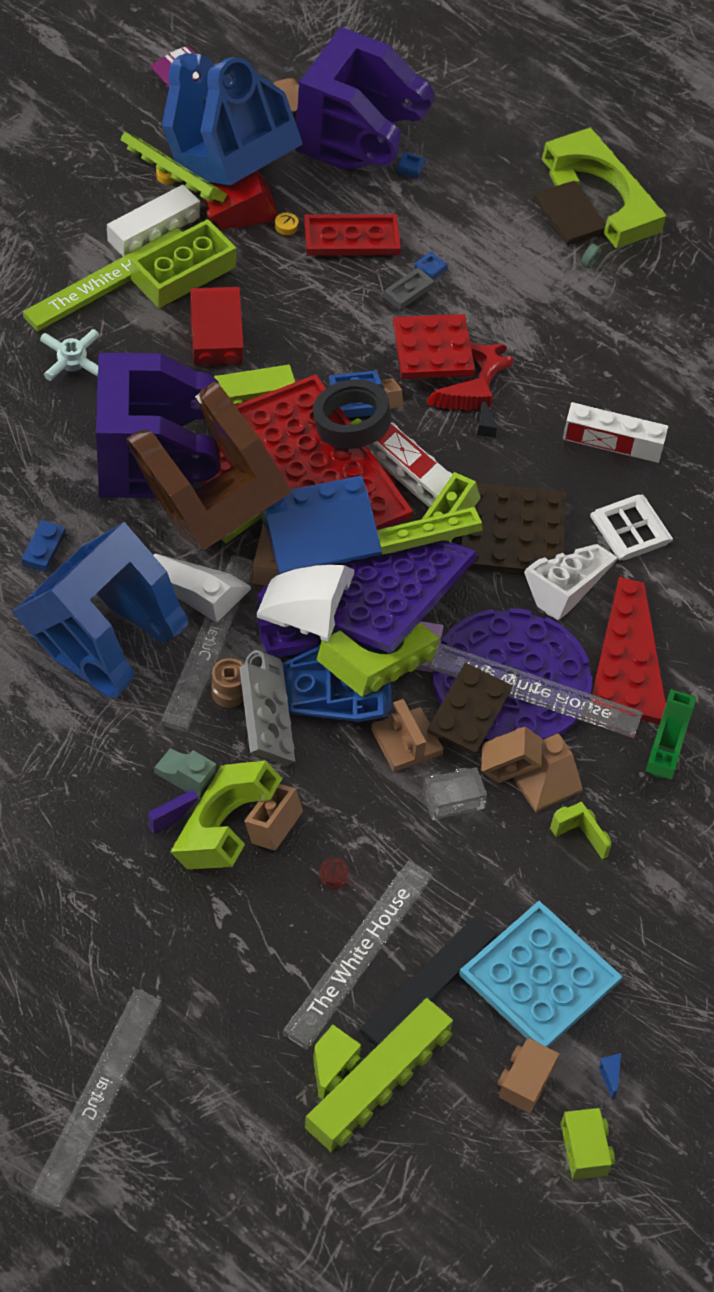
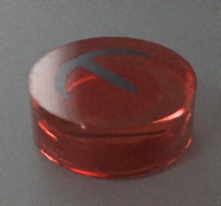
(333, 872)

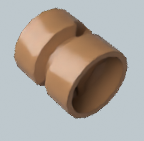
(227, 683)

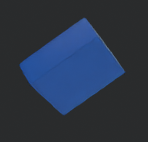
(411, 165)
(431, 265)

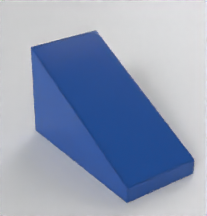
(609, 1069)

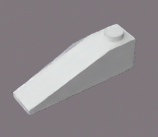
(566, 579)
(204, 588)

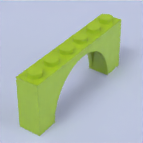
(589, 154)

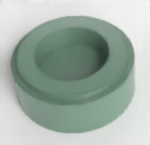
(591, 255)

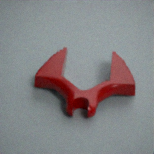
(472, 393)

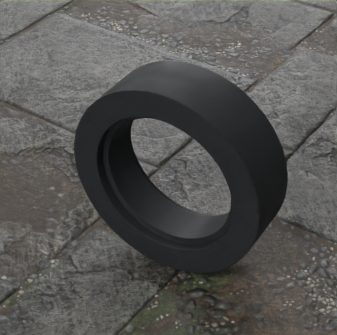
(358, 434)

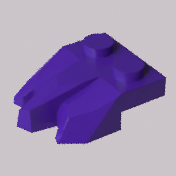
(284, 641)

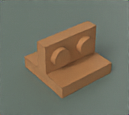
(406, 737)

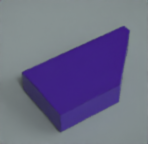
(171, 811)

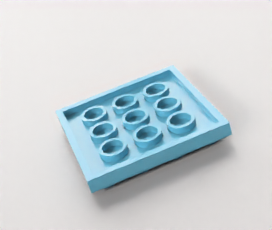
(540, 975)

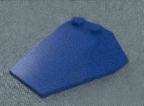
(319, 693)

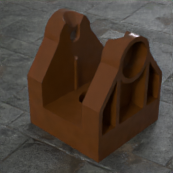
(228, 499)

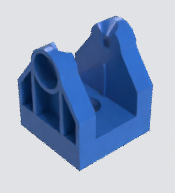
(225, 124)
(77, 633)

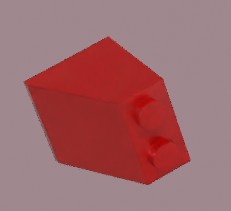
(245, 204)
(216, 326)

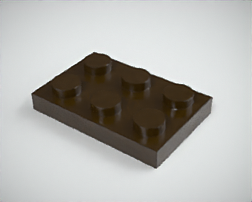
(470, 709)

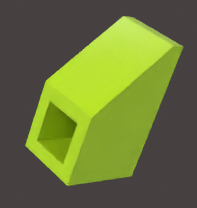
(333, 1058)

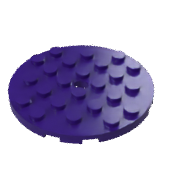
(527, 645)

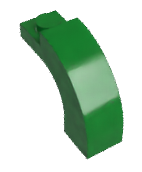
(670, 734)

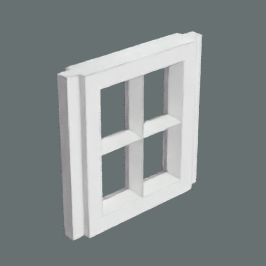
(612, 536)

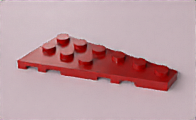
(629, 659)

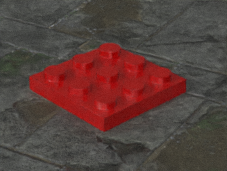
(433, 346)

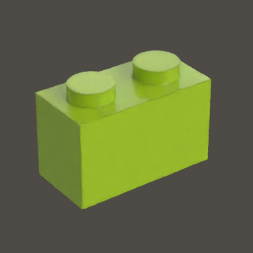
(587, 1143)

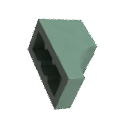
(187, 771)

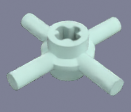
(70, 354)

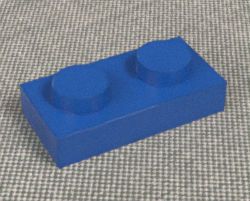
(43, 546)

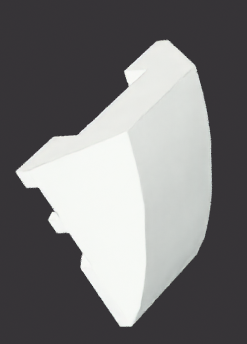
(306, 598)

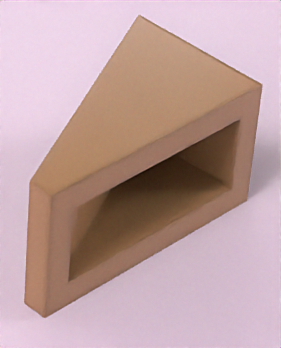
(393, 392)

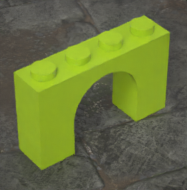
(369, 671)
(202, 840)

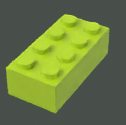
(183, 263)

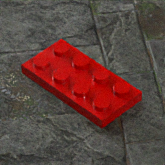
(352, 234)

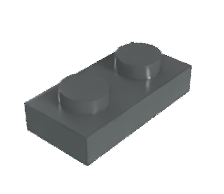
(408, 288)

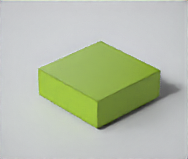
(563, 175)

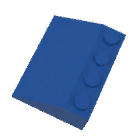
(322, 525)

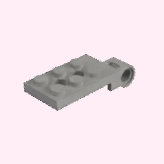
(267, 708)

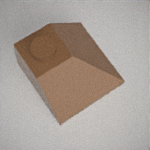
(554, 780)

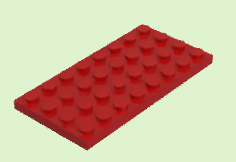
(290, 435)

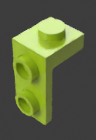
(578, 815)

